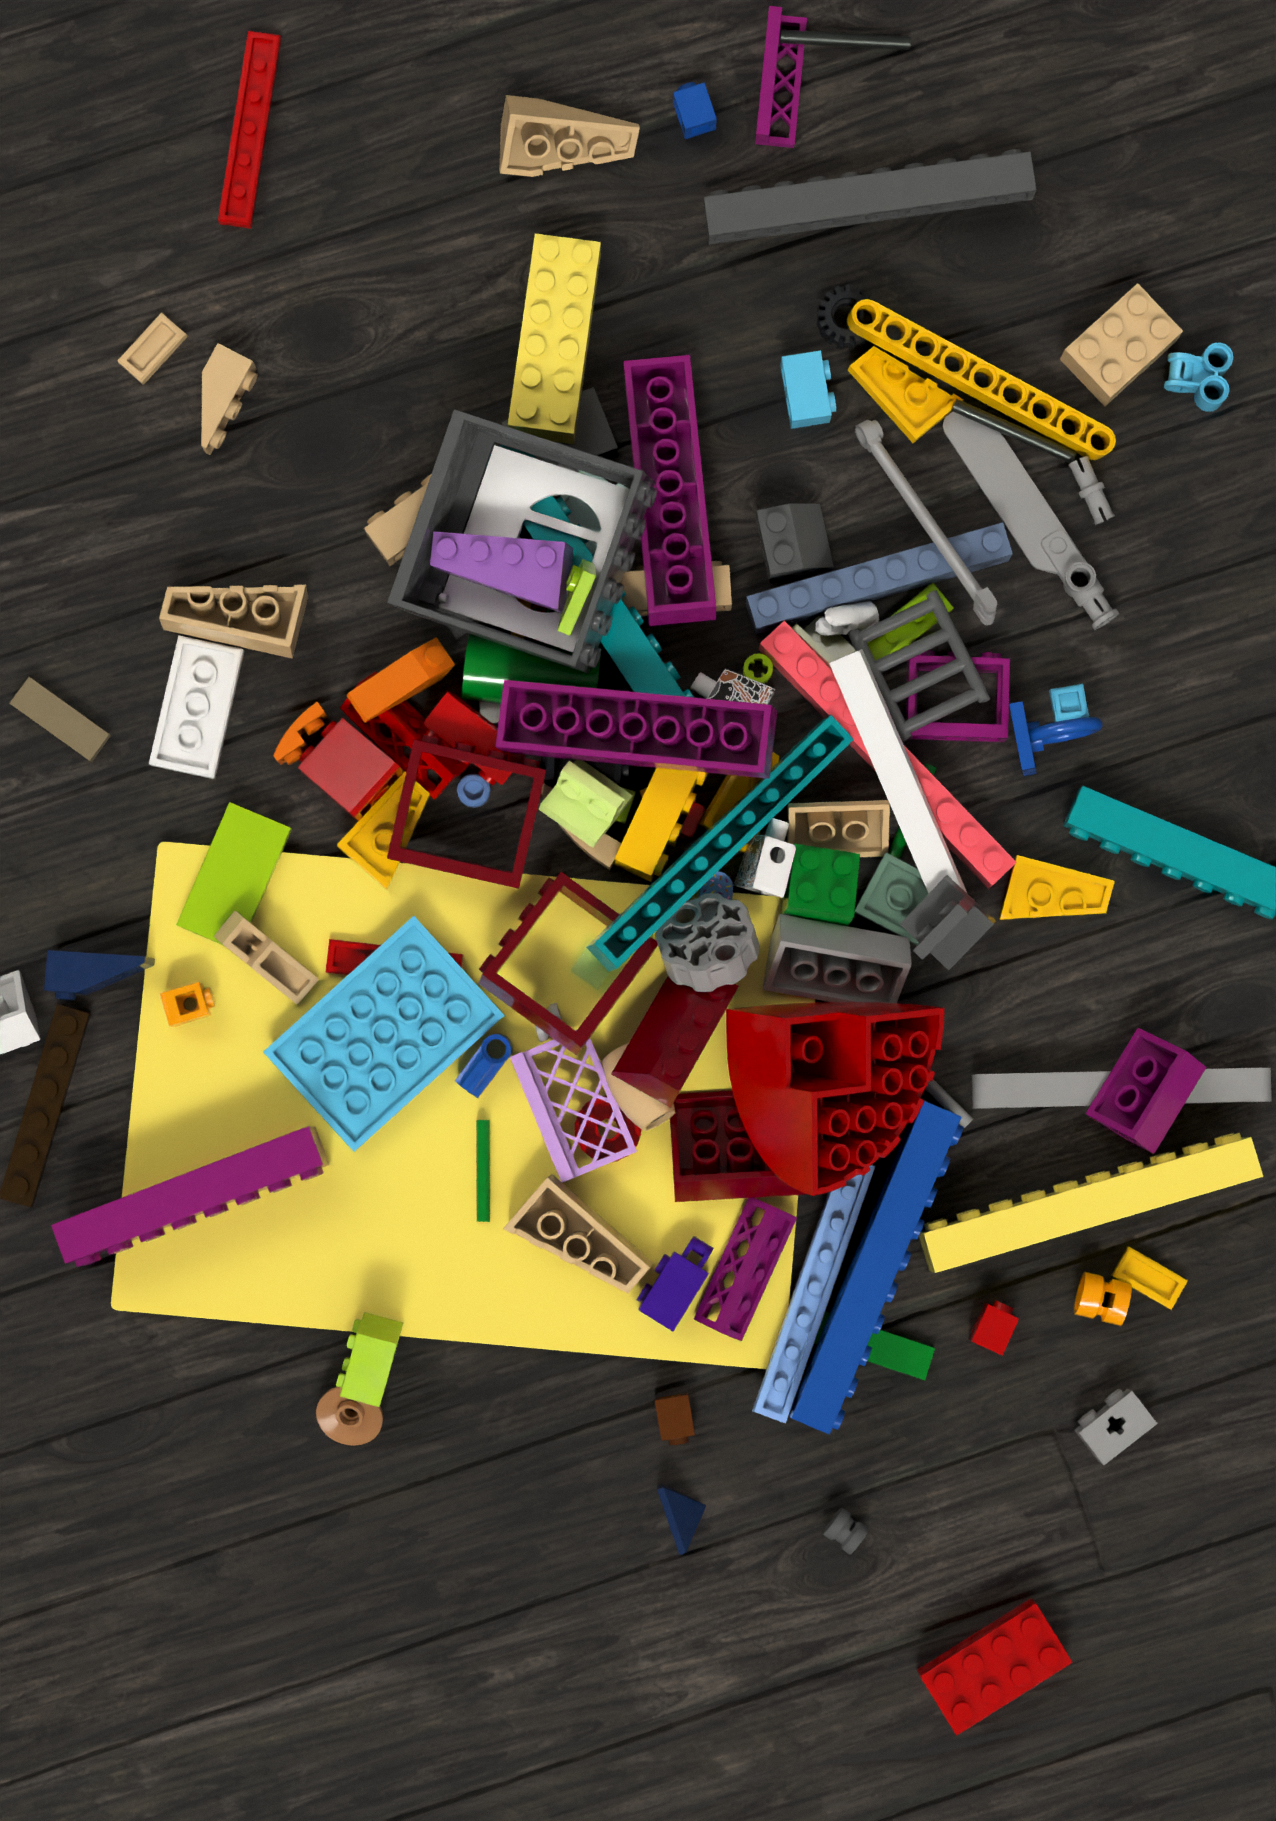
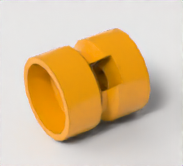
(1091, 1295)

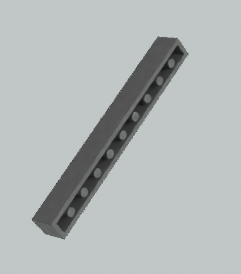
(869, 197)

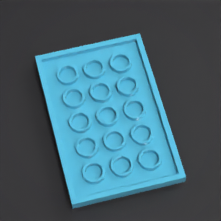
(383, 1033)

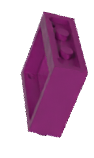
(987, 663)

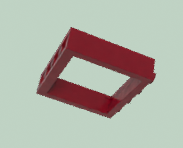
(459, 867)
(529, 1008)

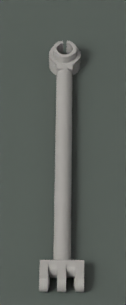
(985, 604)

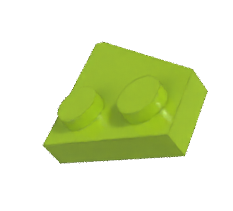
(578, 587)

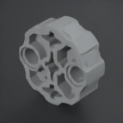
(708, 943)

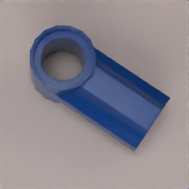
(483, 1066)

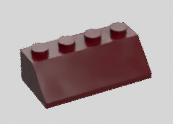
(671, 1039)

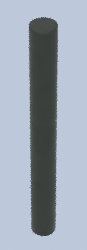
(844, 39)
(1013, 431)

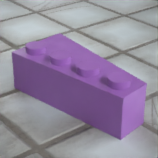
(512, 566)

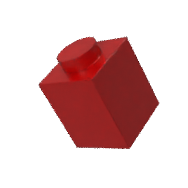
(994, 1327)

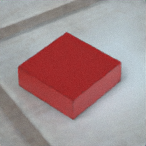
(692, 821)

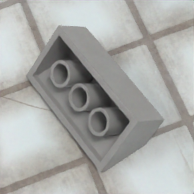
(835, 962)

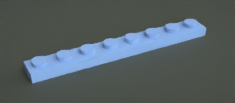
(810, 1298)

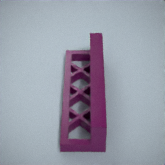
(769, 71)
(750, 1271)

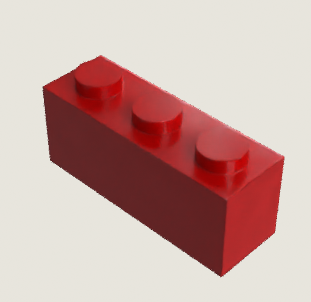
(459, 722)

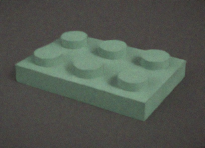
(892, 895)

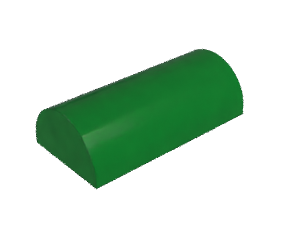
(491, 663)

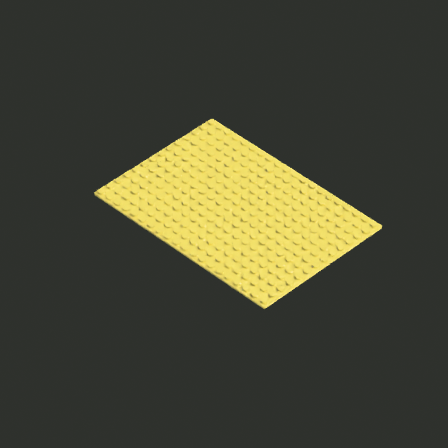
(399, 1215)

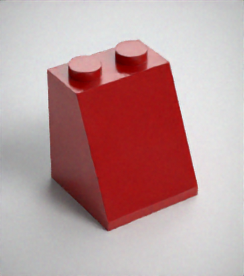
(349, 768)

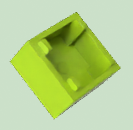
(370, 1359)

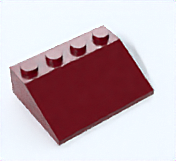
(715, 1153)

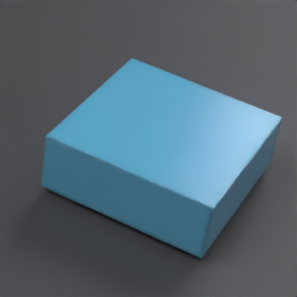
(1068, 702)

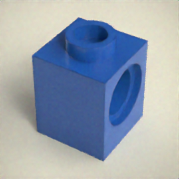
(694, 109)

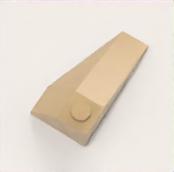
(553, 136)

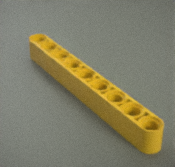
(997, 379)

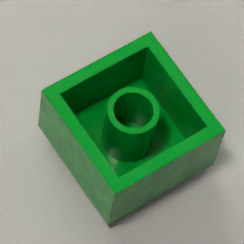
(822, 885)

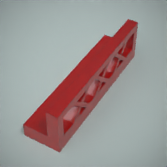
(406, 726)

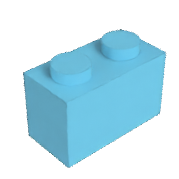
(806, 389)

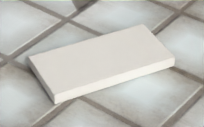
(196, 707)

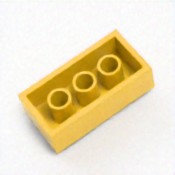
(657, 821)

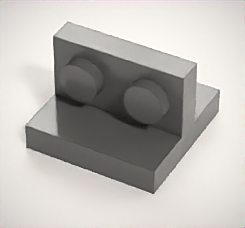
(947, 923)

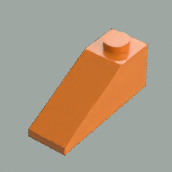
(401, 680)

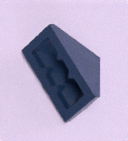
(682, 1515)

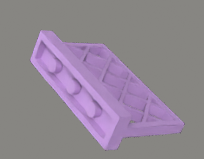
(547, 1119)

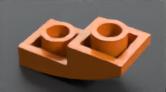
(292, 743)

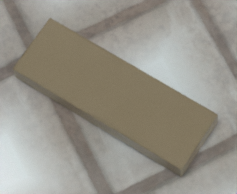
(60, 719)

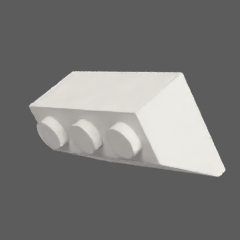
(17, 1014)

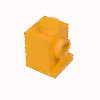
(175, 1001)

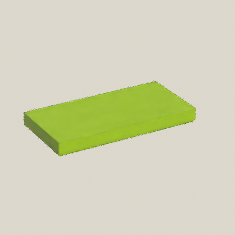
(234, 871)

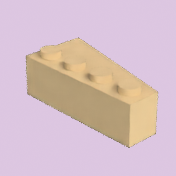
(249, 618)
(577, 1234)

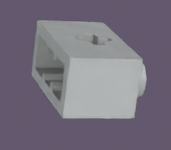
(1133, 1424)

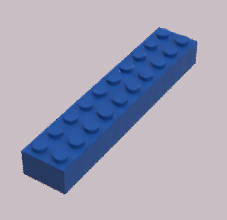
(874, 1268)

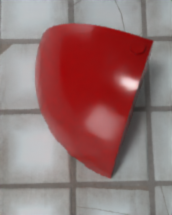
(829, 1083)

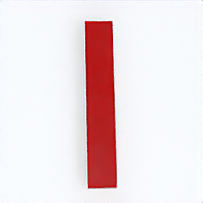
(249, 129)

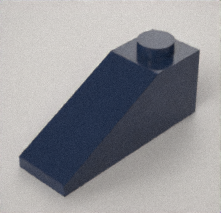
(87, 972)

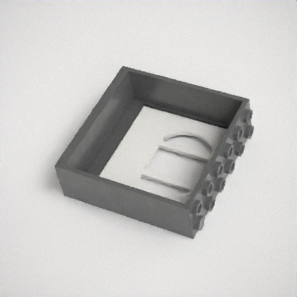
(496, 502)

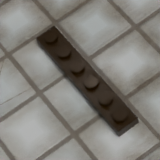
(44, 1106)

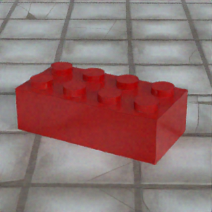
(994, 1666)

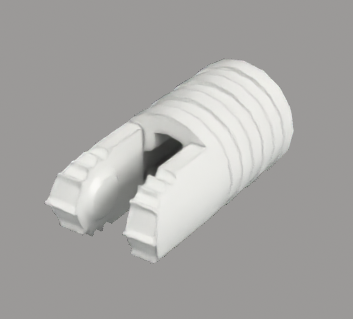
(847, 617)

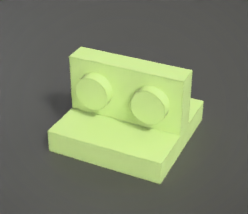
(585, 802)

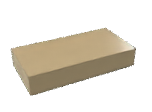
(152, 348)

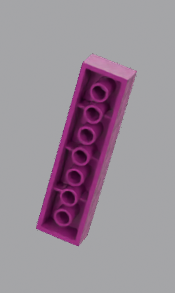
(668, 451)
(636, 728)
(189, 1195)

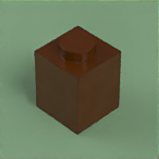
(674, 1418)

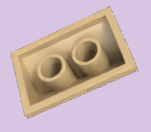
(841, 826)

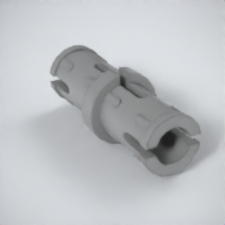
(1091, 490)

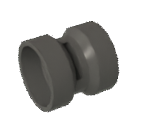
(845, 1531)

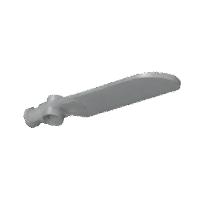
(1026, 512)

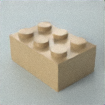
(1121, 344)

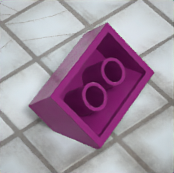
(1146, 1090)

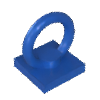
(1032, 737)

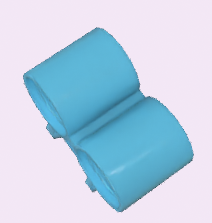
(1199, 373)

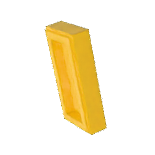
(1149, 1277)

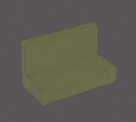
(826, 647)

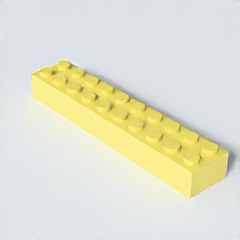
(1093, 1203)

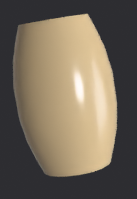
(635, 1104)

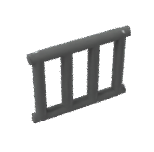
(947, 633)

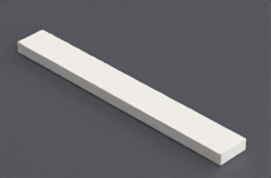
(894, 769)

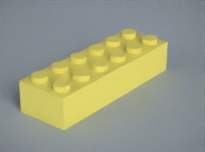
(555, 337)

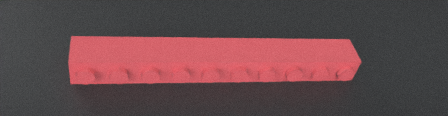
(820, 688)

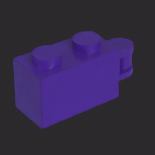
(675, 1285)

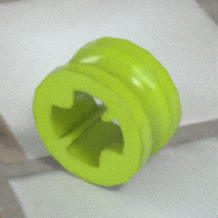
(766, 663)

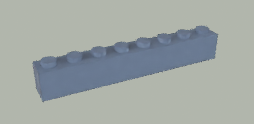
(875, 579)

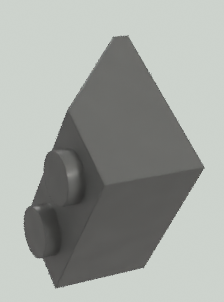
(793, 540)

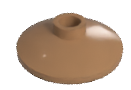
(346, 1425)

